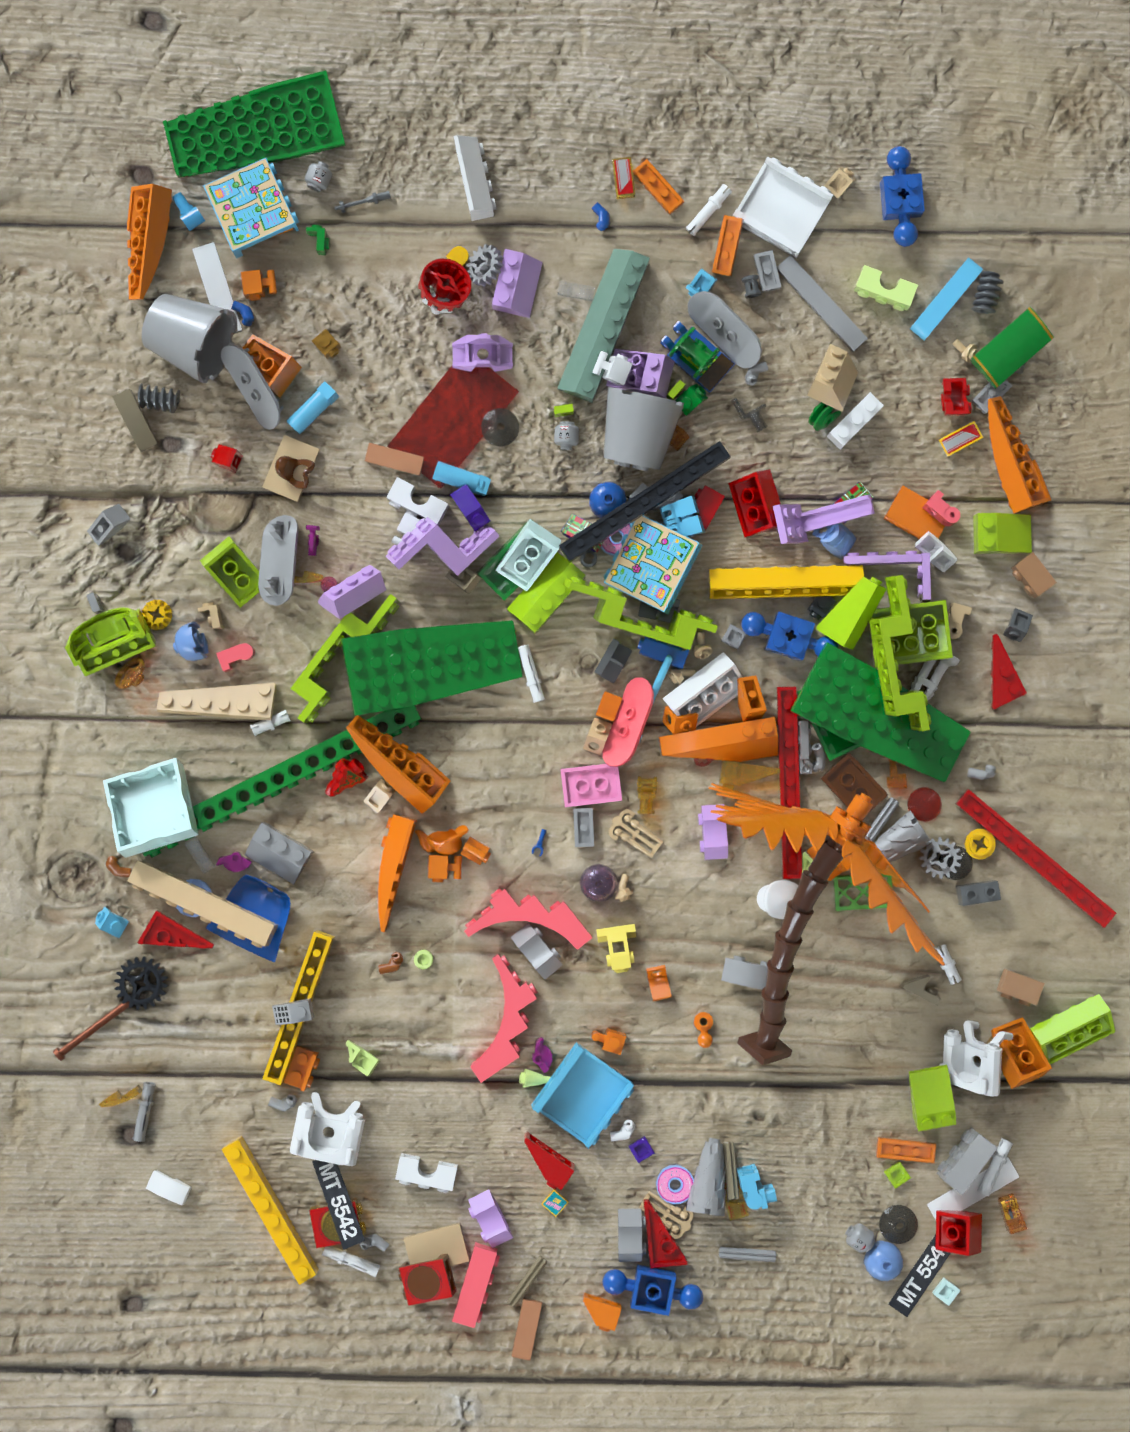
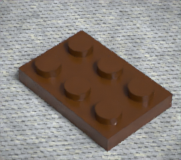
(850, 778)

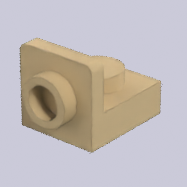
(840, 181)
(215, 617)
(379, 795)

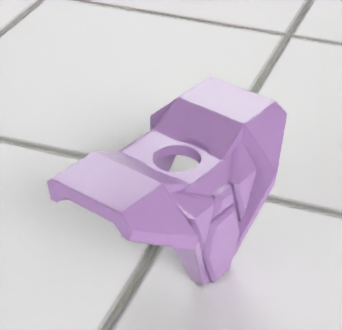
(498, 350)

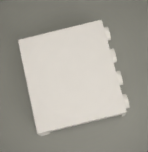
(783, 206)

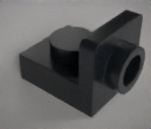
(821, 607)

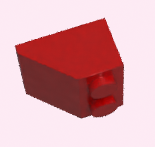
(959, 1232)

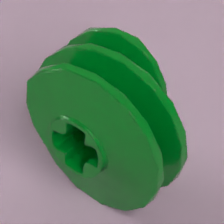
(823, 416)

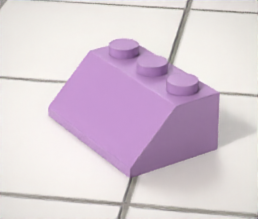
(517, 284)
(353, 592)

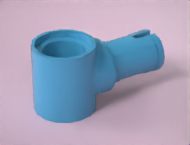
(189, 214)

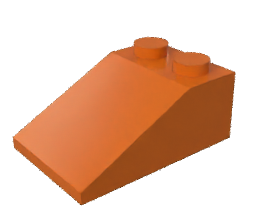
(275, 365)
(1022, 1055)

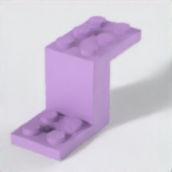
(431, 534)

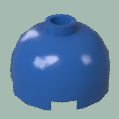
(607, 490)

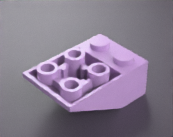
(648, 374)

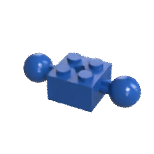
(902, 184)
(754, 625)
(661, 1299)

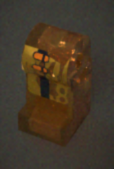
(1011, 1214)

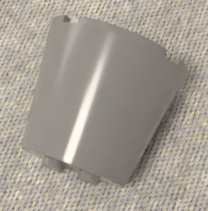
(189, 334)
(639, 428)

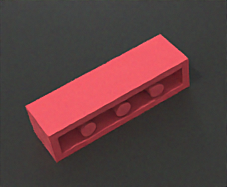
(474, 1286)

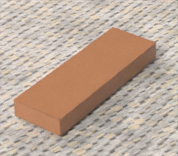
(394, 459)
(526, 1329)

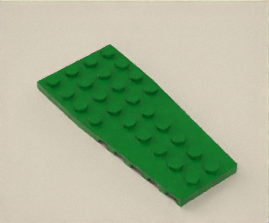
(268, 123)
(428, 663)
(848, 702)

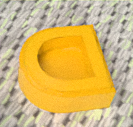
(459, 255)

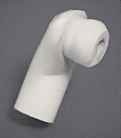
(625, 1131)

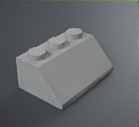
(278, 852)

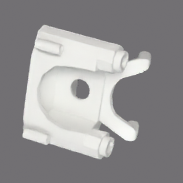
(959, 1058)
(312, 1144)

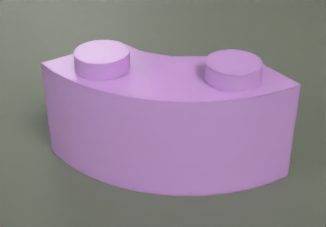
(714, 834)
(490, 1218)

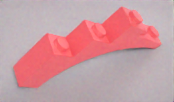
(531, 910)
(516, 997)

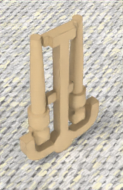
(617, 821)
(685, 1225)

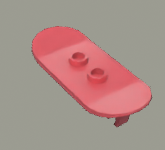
(629, 722)

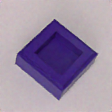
(641, 1149)

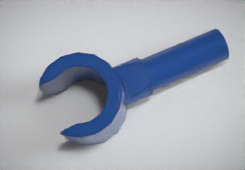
(540, 842)

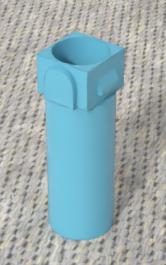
(312, 408)
(458, 477)

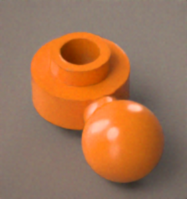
(704, 1039)

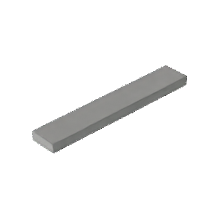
(821, 303)

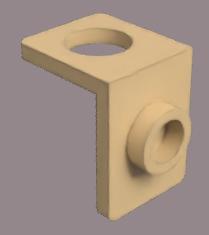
(598, 733)

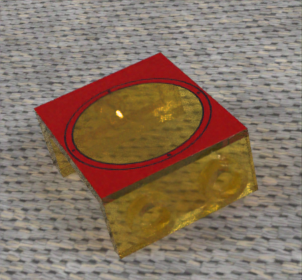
(323, 1225)

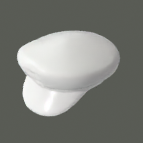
(775, 896)

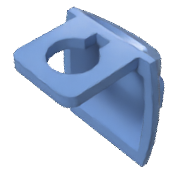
(836, 539)

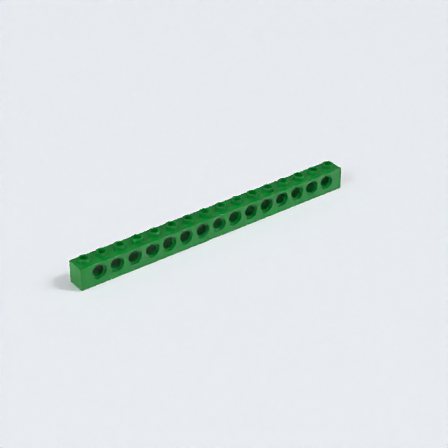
(302, 759)

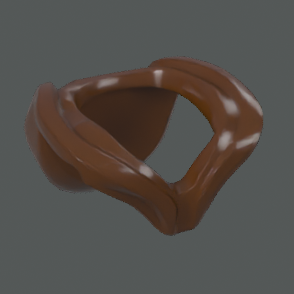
(285, 468)

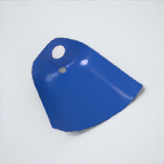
(255, 897)

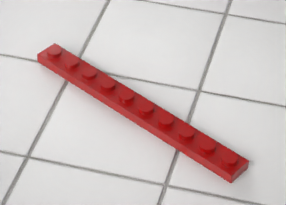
(788, 774)
(1036, 858)

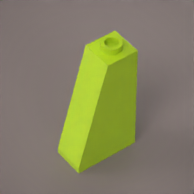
(853, 612)

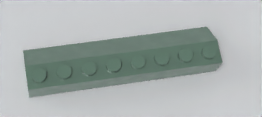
(603, 322)

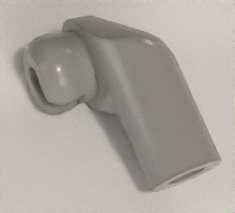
(753, 372)
(820, 756)
(981, 774)
(284, 1104)
(374, 1240)

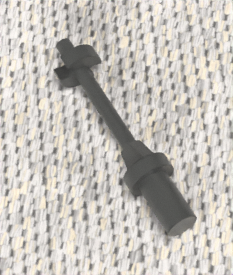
(373, 198)

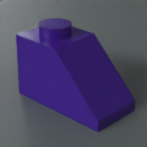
(470, 507)

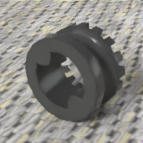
(594, 560)

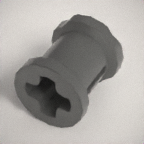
(751, 293)

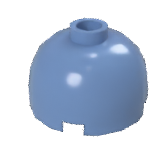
(190, 642)
(883, 1261)

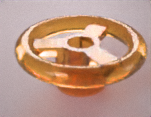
(133, 676)

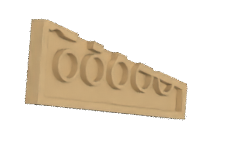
(239, 701)

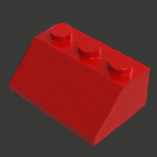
(754, 502)

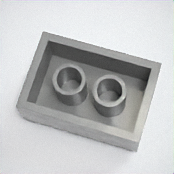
(966, 1160)

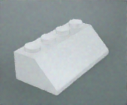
(474, 177)
(706, 689)

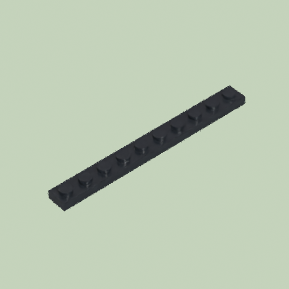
(644, 501)

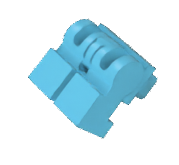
(680, 517)
(754, 1192)

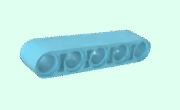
(946, 299)

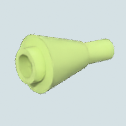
(531, 1078)

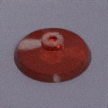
(924, 804)

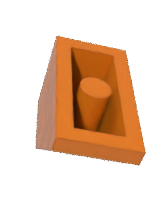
(750, 699)
(603, 1311)

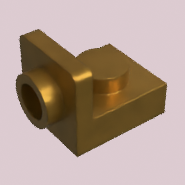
(327, 344)

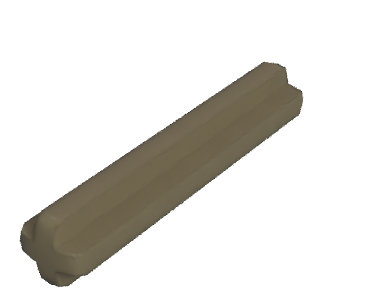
(730, 1171)
(527, 1281)

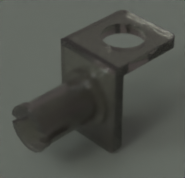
(753, 414)

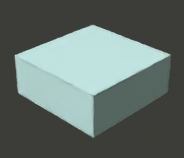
(946, 1291)

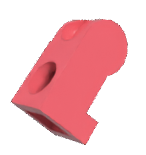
(941, 510)
(235, 654)

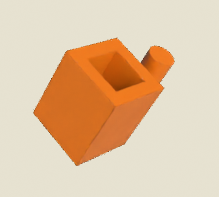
(254, 284)
(476, 851)
(439, 866)
(612, 1041)

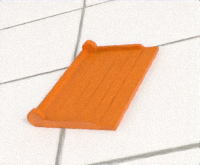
(909, 515)

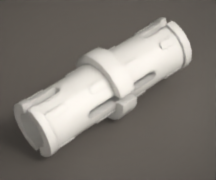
(265, 725)
(949, 966)

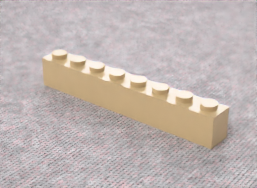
(203, 903)

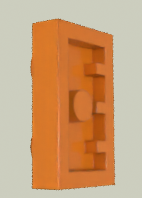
(301, 1068)

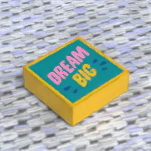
(555, 1202)

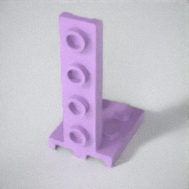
(794, 524)
(893, 558)

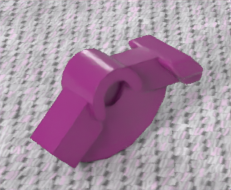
(313, 539)
(234, 862)
(542, 1055)

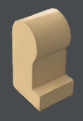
(955, 618)

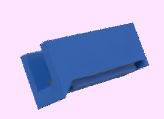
(659, 650)

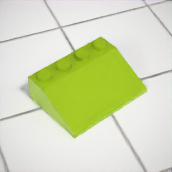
(929, 637)

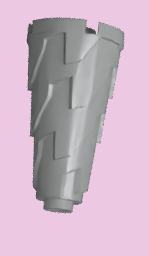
(903, 838)
(708, 1190)

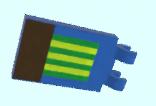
(716, 370)

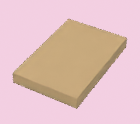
(297, 450)
(436, 1242)

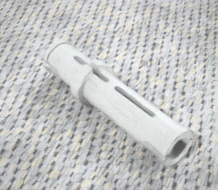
(713, 204)
(531, 674)
(995, 1166)
(351, 1260)

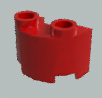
(954, 397)

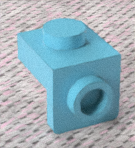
(702, 282)
(111, 922)

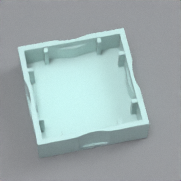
(150, 808)

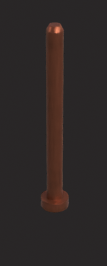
(60, 1053)

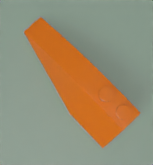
(148, 228)
(1017, 472)
(728, 742)
(405, 771)
(394, 856)

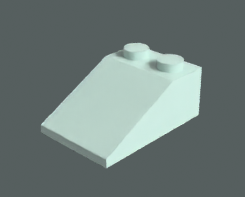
(528, 555)

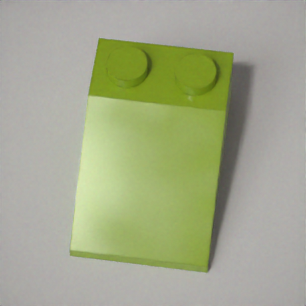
(1002, 533)
(233, 571)
(932, 1098)

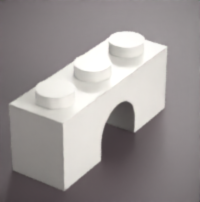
(855, 420)
(401, 496)
(409, 1172)

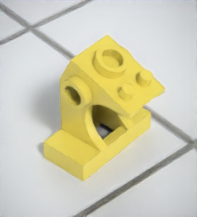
(619, 961)

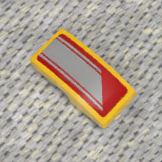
(961, 438)

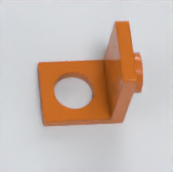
(608, 706)
(680, 723)
(658, 983)

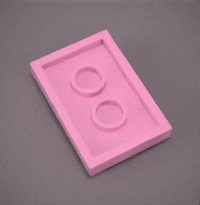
(591, 785)

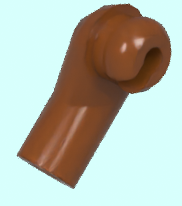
(115, 869)
(393, 965)

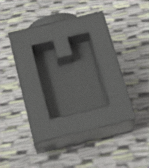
(1018, 625)

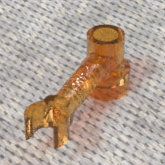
(896, 780)

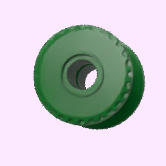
(688, 347)

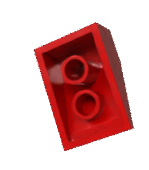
(552, 1165)

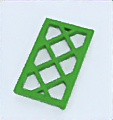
(853, 906)

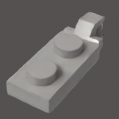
(804, 747)

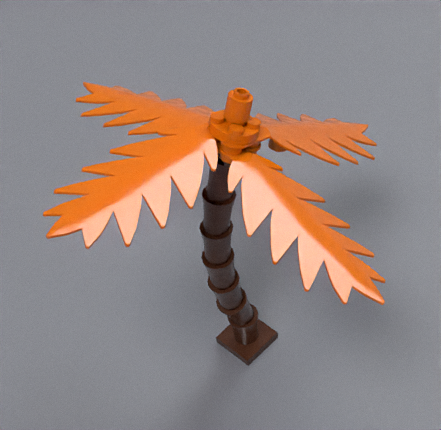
(833, 839)

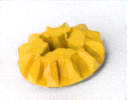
(164, 610)
(988, 841)

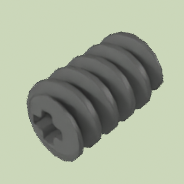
(986, 292)
(158, 399)

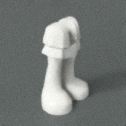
(932, 684)

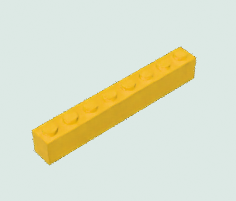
(783, 581)
(304, 989)
(270, 1210)

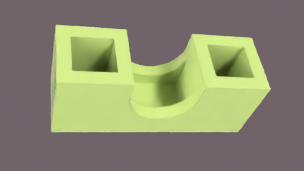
(869, 285)

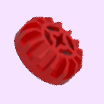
(448, 274)

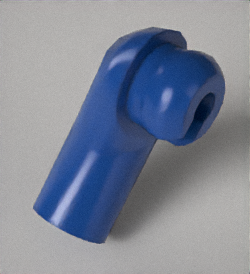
(604, 216)
(245, 311)

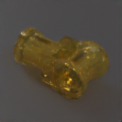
(646, 792)

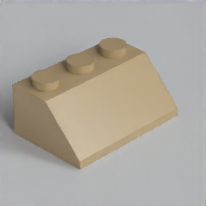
(834, 378)

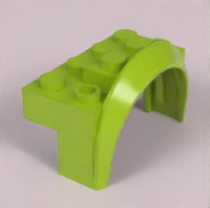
(104, 628)

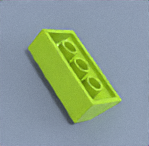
(545, 594)
(1074, 1028)

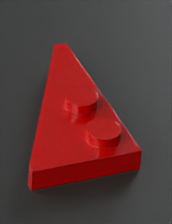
(1005, 681)
(168, 932)
(661, 1244)

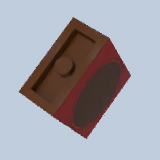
(427, 1280)

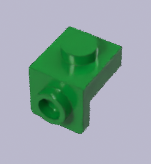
(323, 242)
(692, 398)

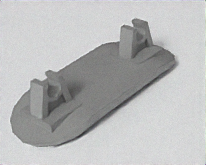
(725, 328)
(252, 385)
(278, 560)

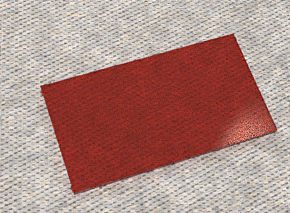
(451, 417)

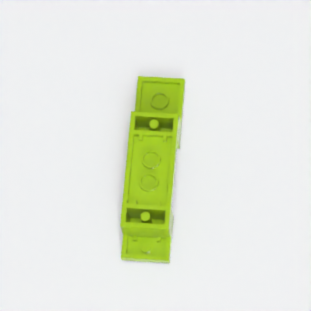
(610, 608)
(351, 625)
(882, 629)

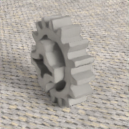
(485, 265)
(944, 866)

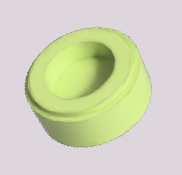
(423, 959)

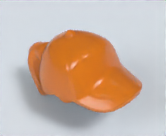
(442, 842)

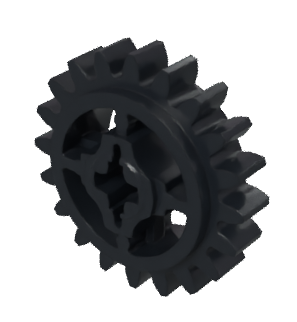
(126, 976)

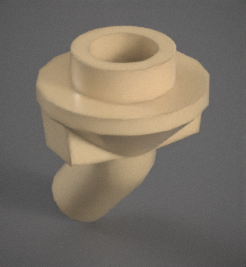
(967, 352)
(702, 650)
(676, 675)
(623, 893)

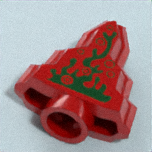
(346, 776)

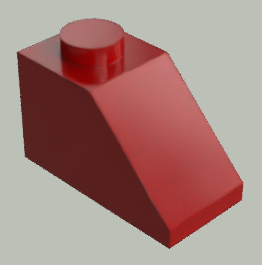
(226, 457)
(708, 504)

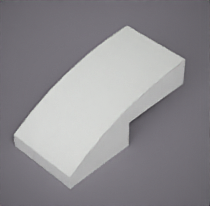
(939, 554)
(168, 1188)

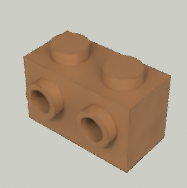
(1033, 575)
(1020, 987)

